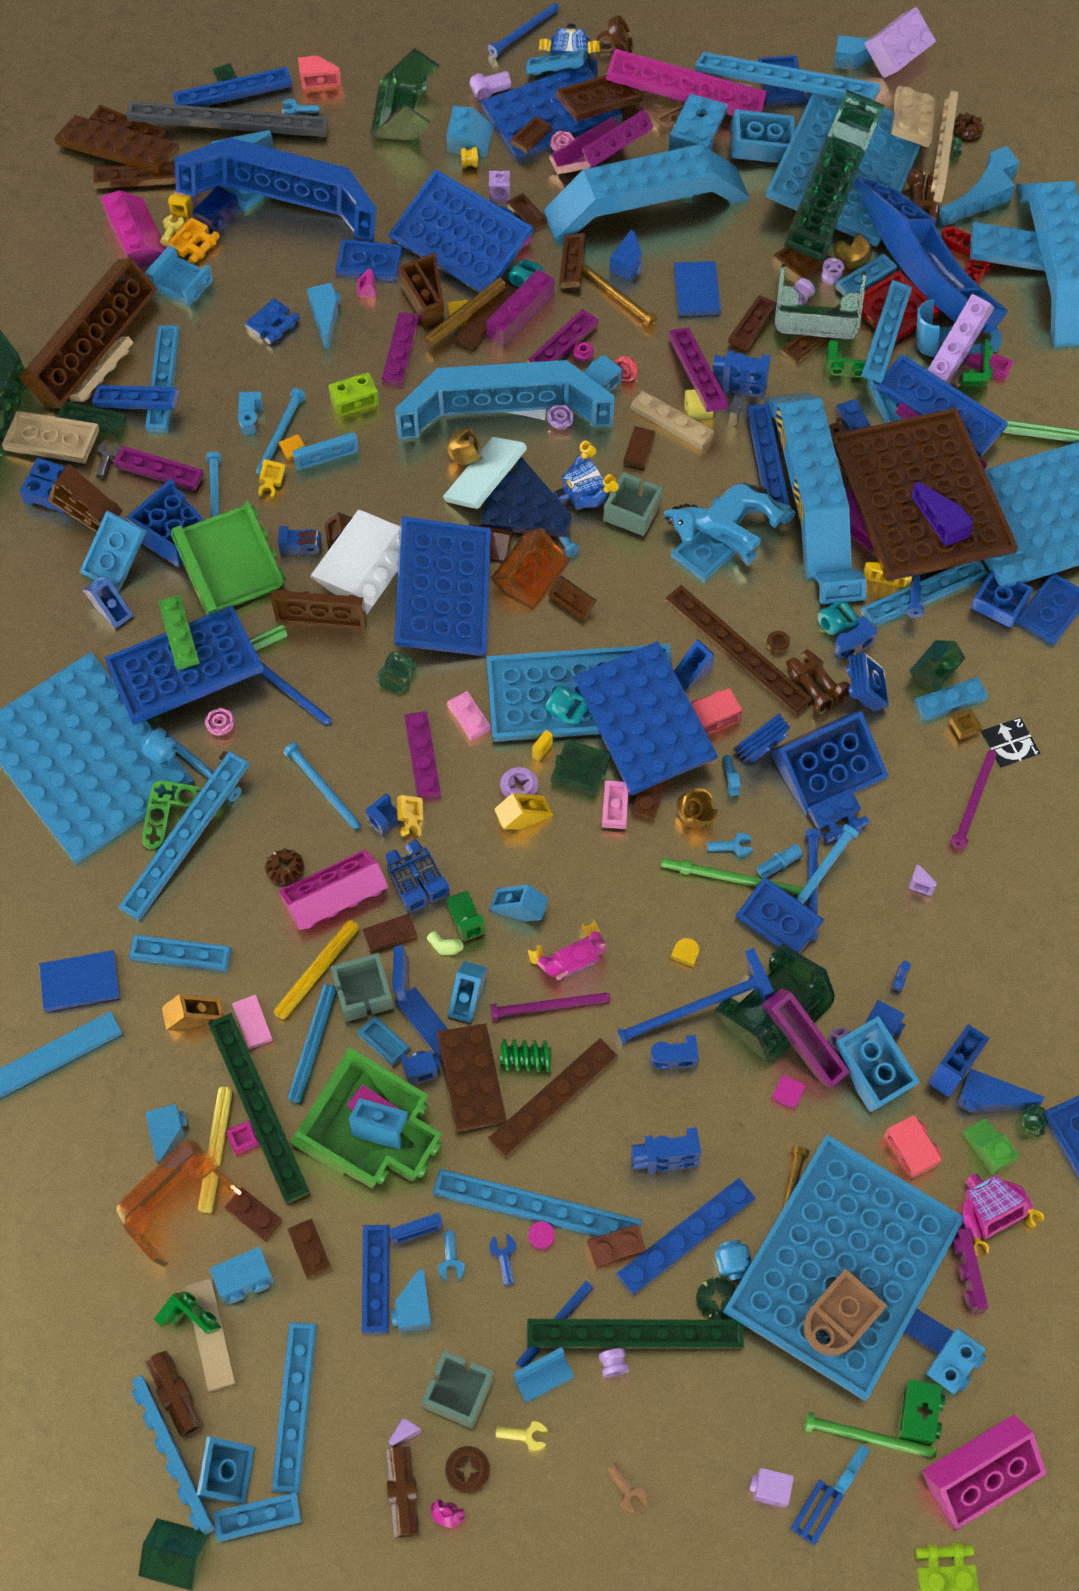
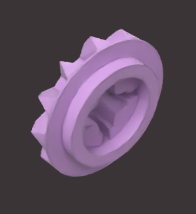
(522, 776)

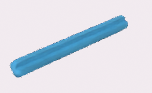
(312, 1044)

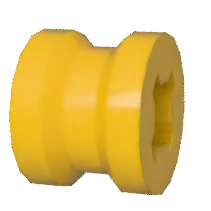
(469, 157)

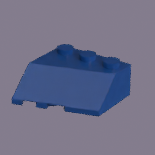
(160, 514)

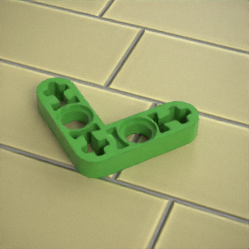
(164, 805)

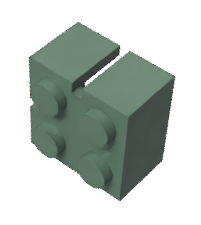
(629, 509)
(362, 987)
(459, 1392)

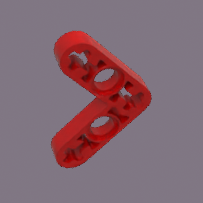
(953, 243)

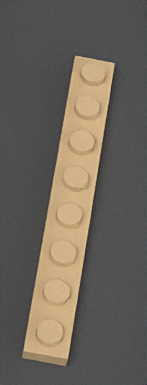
(944, 146)

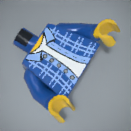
(569, 40)
(584, 482)

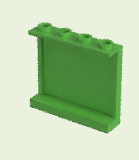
(228, 559)

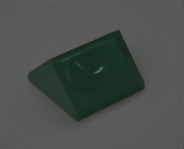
(173, 1554)

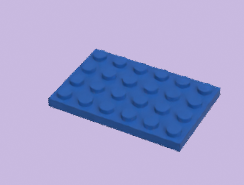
(517, 107)
(466, 231)
(442, 586)
(152, 683)
(645, 718)

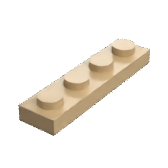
(105, 365)
(672, 420)

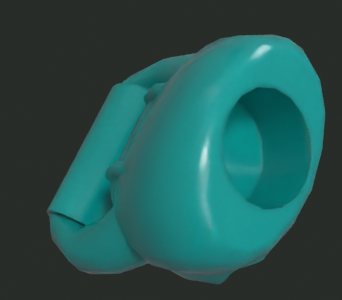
(519, 274)
(834, 621)
(561, 701)

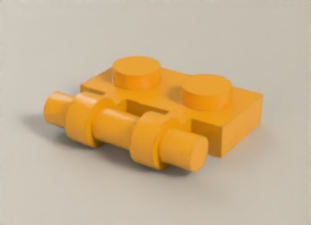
(189, 236)

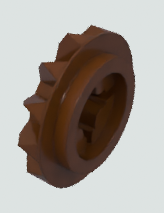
(972, 131)
(282, 876)
(458, 1459)

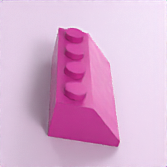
(133, 227)
(333, 889)
(985, 1471)

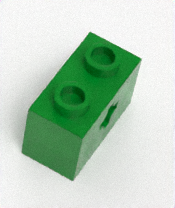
(918, 1395)

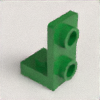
(840, 366)
(972, 377)
(465, 916)
(186, 1303)

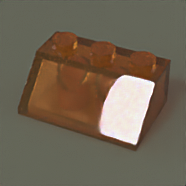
(530, 568)

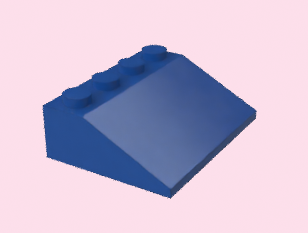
(830, 760)

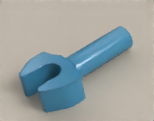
(292, 107)
(732, 778)
(733, 845)
(450, 1261)
(852, 1469)

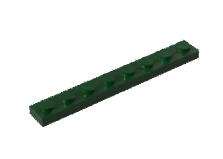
(259, 1109)
(635, 1333)

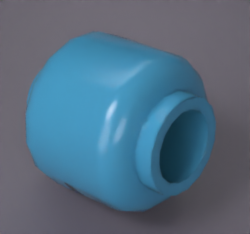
(158, 746)
(733, 1259)

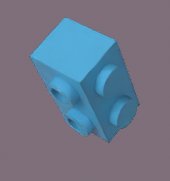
(956, 1361)

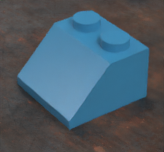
(468, 130)

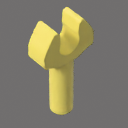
(170, 228)
(524, 1435)

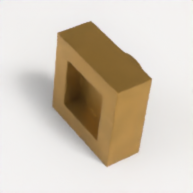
(965, 724)

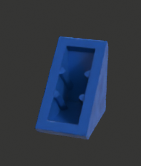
(695, 665)

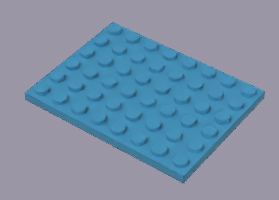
(884, 161)
(1042, 511)
(81, 758)
(836, 1219)

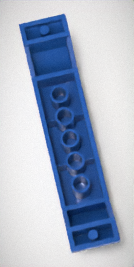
(278, 177)

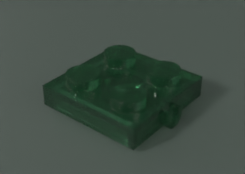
(580, 767)

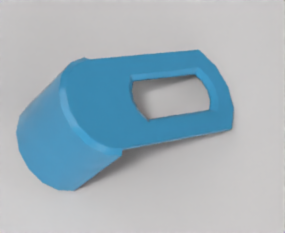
(931, 337)

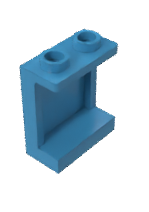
(178, 277)

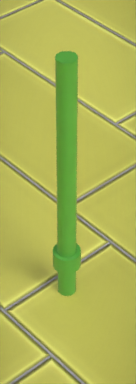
(685, 867)

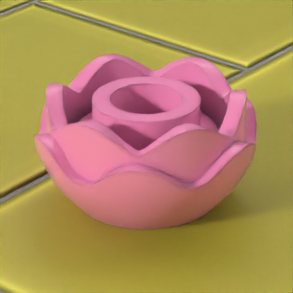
(562, 137)
(216, 716)

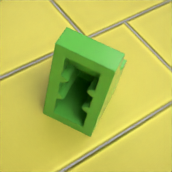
(991, 1147)

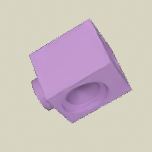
(499, 186)
(771, 1487)

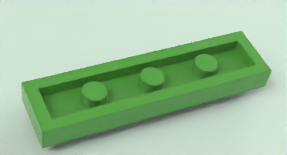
(178, 632)

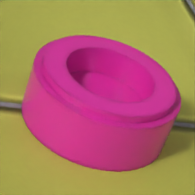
(541, 1235)

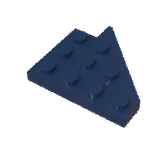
(525, 504)

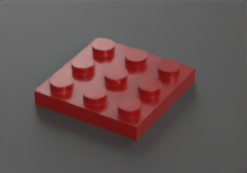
(875, 298)

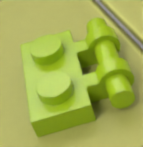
(948, 1578)

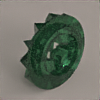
(706, 1290)

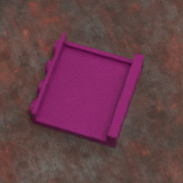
(599, 143)

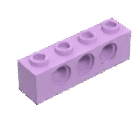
(961, 338)

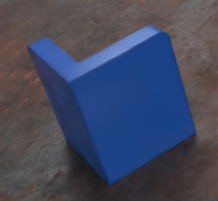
(382, 815)

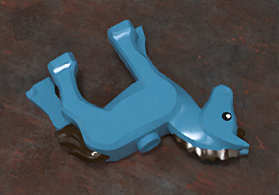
(726, 514)

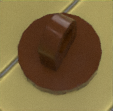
(617, 35)

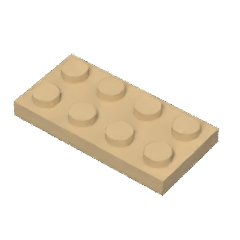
(913, 116)
(50, 437)

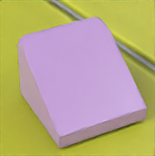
(922, 882)
(403, 1433)

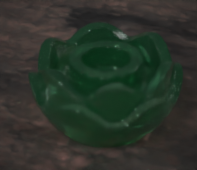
(1034, 1120)

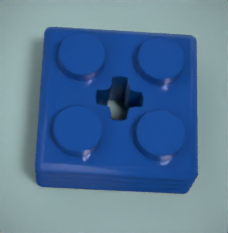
(1006, 610)
(867, 682)
(762, 739)

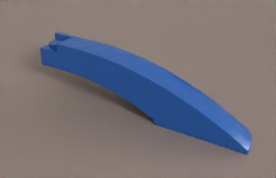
(921, 251)

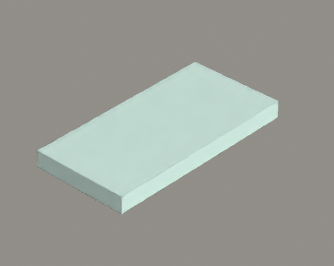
(483, 476)

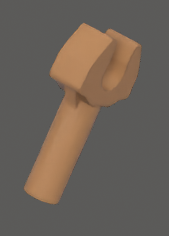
(627, 1490)

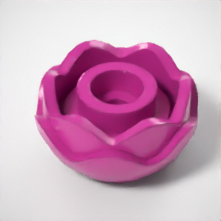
(447, 1513)

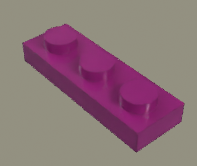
(970, 1272)

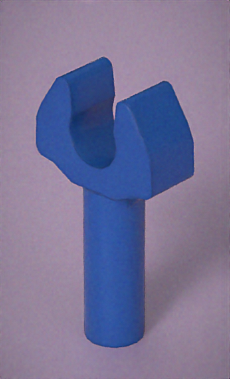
(901, 975)
(504, 1256)

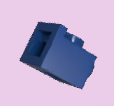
(420, 1067)

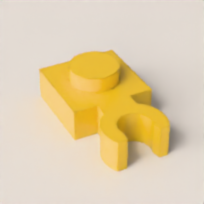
(271, 476)
(411, 812)

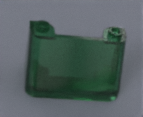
(789, 972)

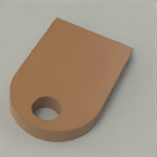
(661, 110)
(843, 1313)

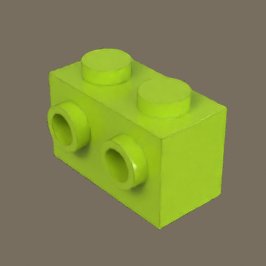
(353, 394)

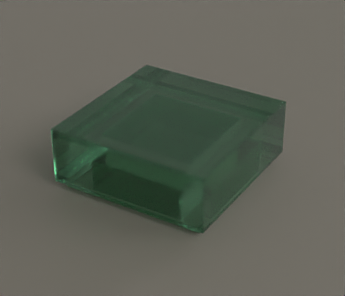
(224, 72)

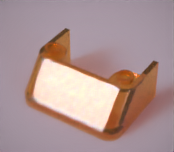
(185, 1160)

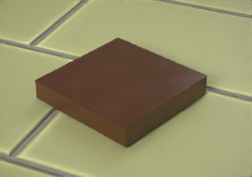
(797, 263)

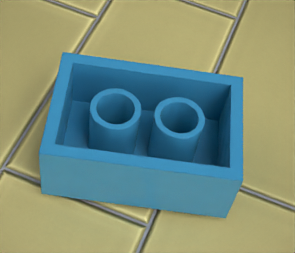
(760, 135)

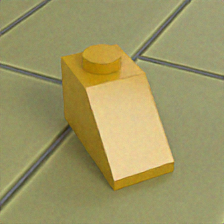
(522, 811)

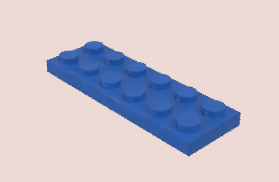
(927, 394)

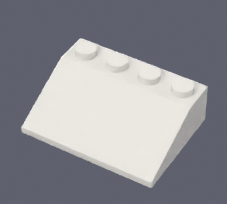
(361, 559)

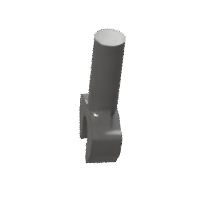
(106, 458)

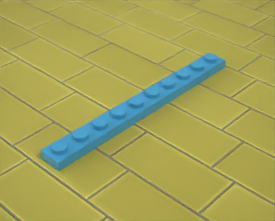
(784, 76)

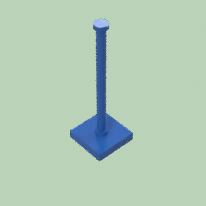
(757, 981)

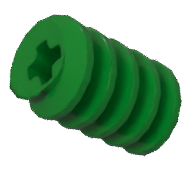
(525, 1055)

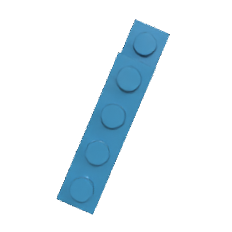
(991, 190)

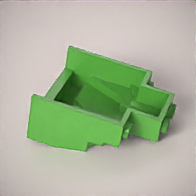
(327, 1130)

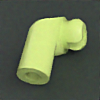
(446, 946)

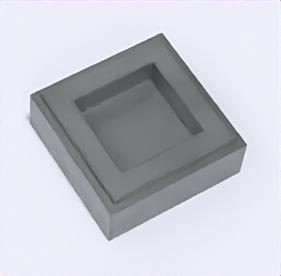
(735, 411)

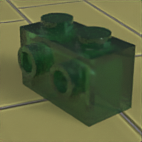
(937, 664)

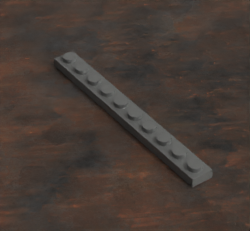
(227, 119)

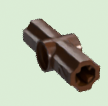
(173, 1393)
(402, 1492)

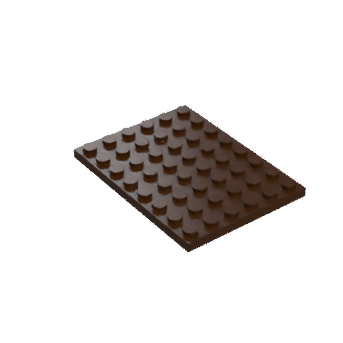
(881, 474)

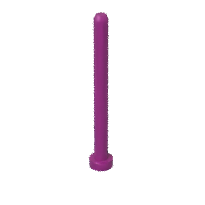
(959, 840)
(497, 1012)

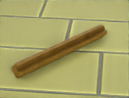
(465, 311)

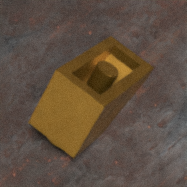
(191, 1012)

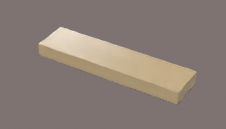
(212, 1346)

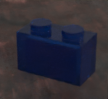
(217, 209)

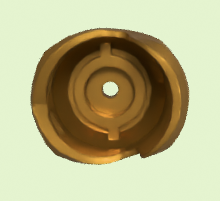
(855, 255)
(461, 448)
(701, 807)

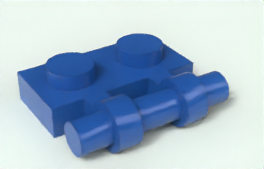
(267, 319)
(836, 809)

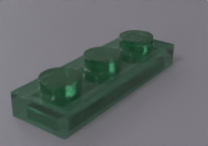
(108, 421)

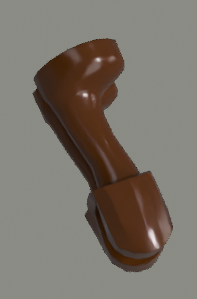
(916, 181)
(814, 667)

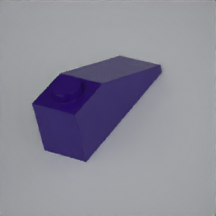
(944, 516)

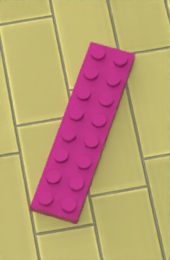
(679, 82)

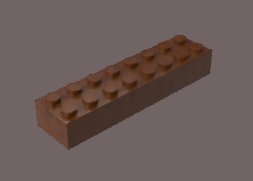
(88, 333)

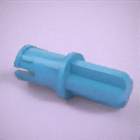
(779, 861)

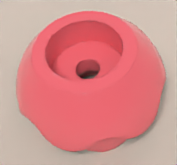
(628, 366)

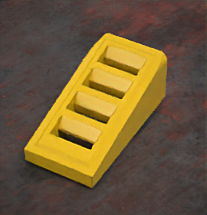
(874, 572)

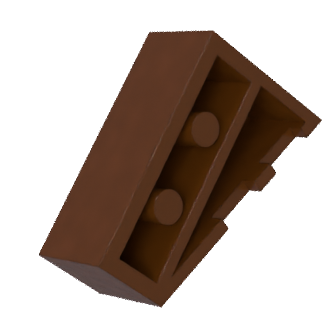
(423, 288)
(81, 499)

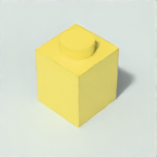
(694, 407)

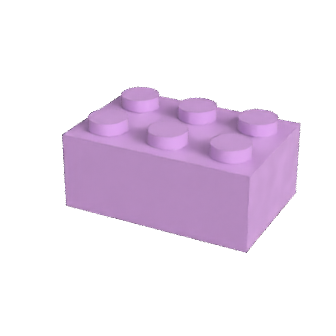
(900, 42)

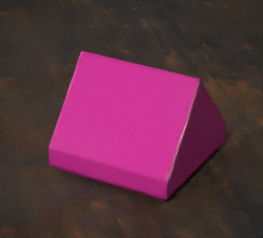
(367, 284)

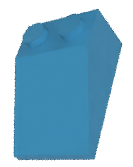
(876, 1064)

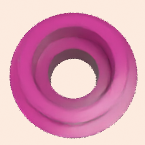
(583, 352)

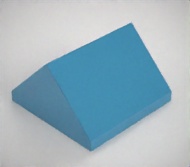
(225, 1471)

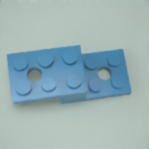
(696, 130)

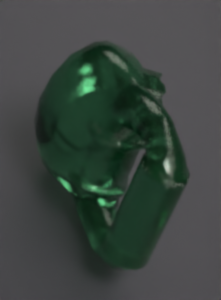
(397, 666)

